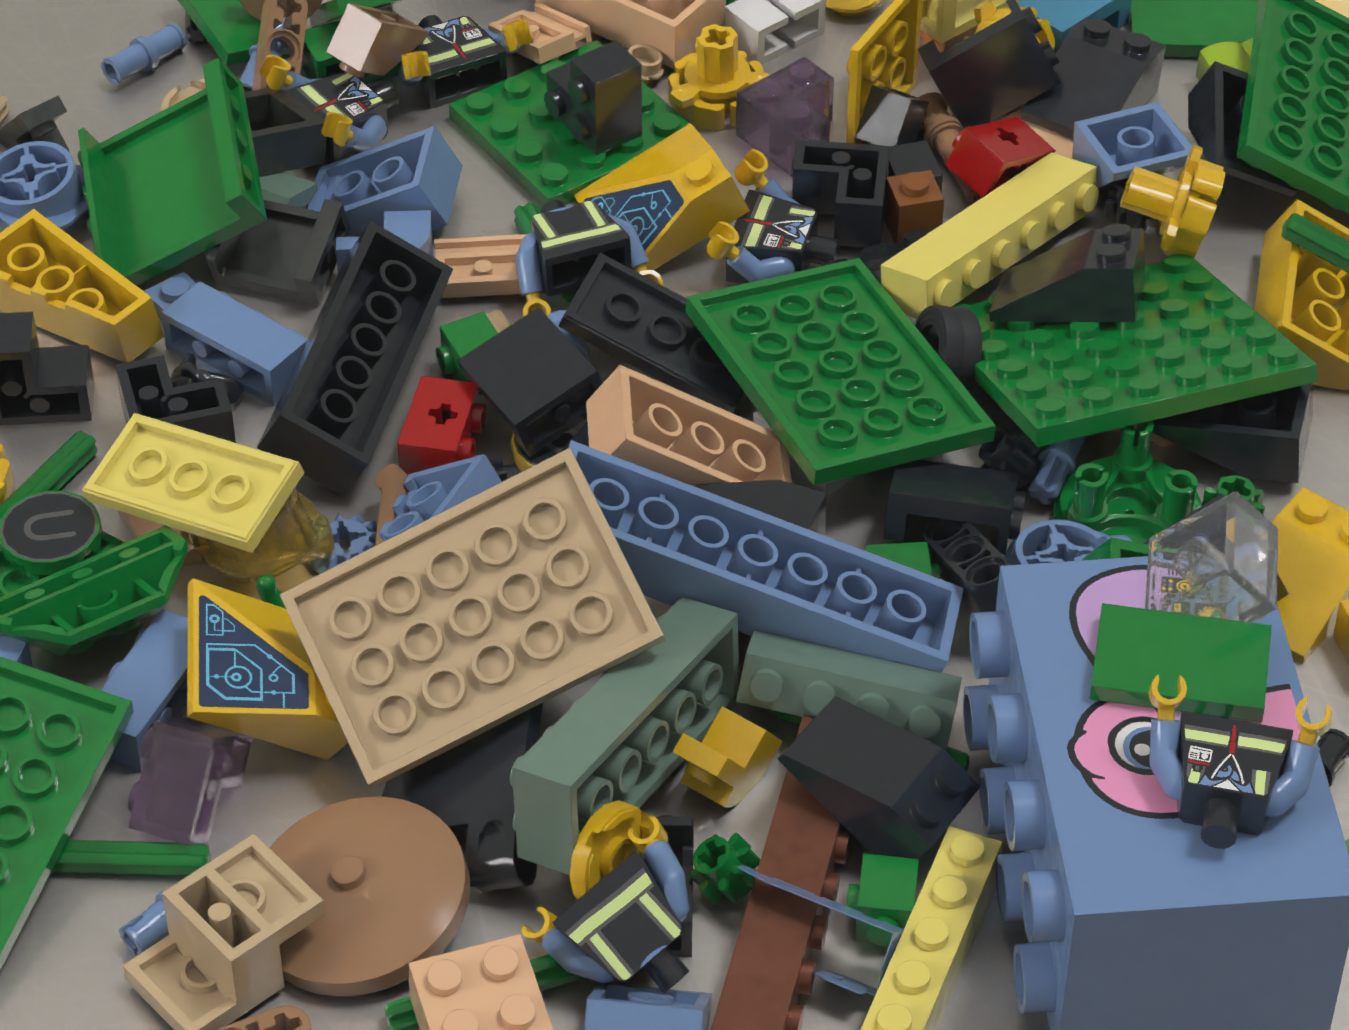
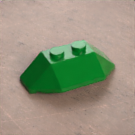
(96, 595)

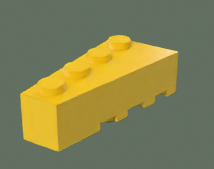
(73, 290)

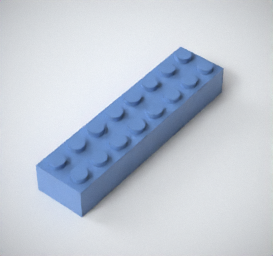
(769, 569)

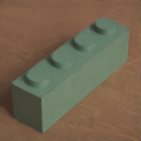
(805, 676)

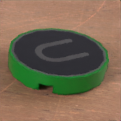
(50, 531)

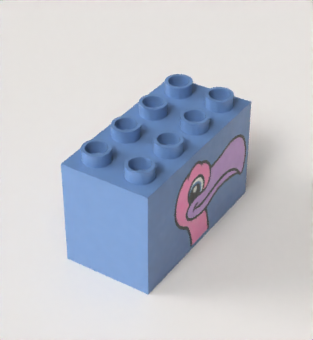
(1114, 890)

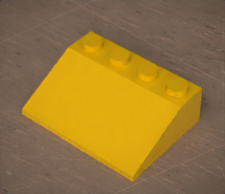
(1307, 298)

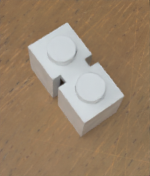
(789, 19)

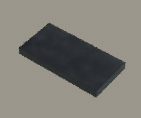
(649, 331)

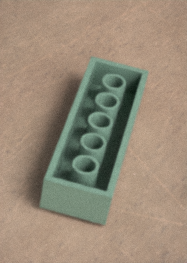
(624, 731)

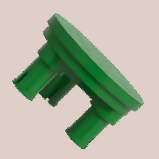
(1128, 491)

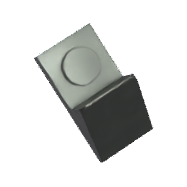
(35, 125)

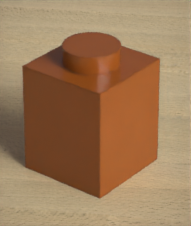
(912, 203)

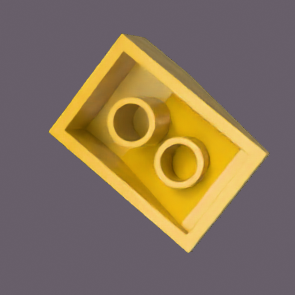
(1312, 568)

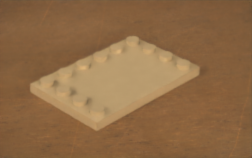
(471, 618)

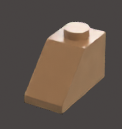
(373, 40)

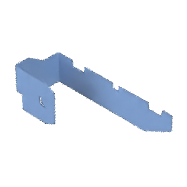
(830, 976)

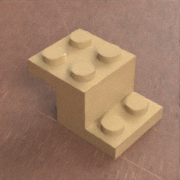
(224, 938)

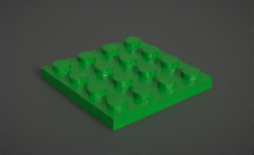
(541, 150)

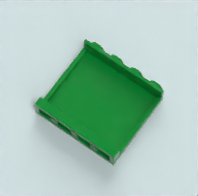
(174, 181)

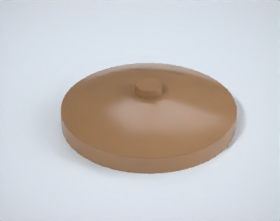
(388, 889)

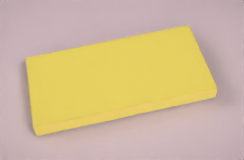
(193, 482)

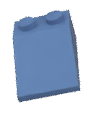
(395, 176)

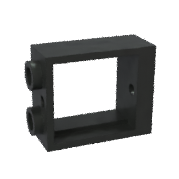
(284, 132)

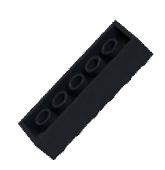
(356, 359)

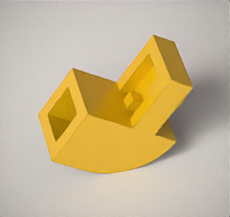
(728, 758)

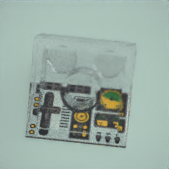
(1215, 563)

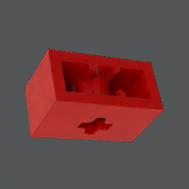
(995, 153)
(440, 424)

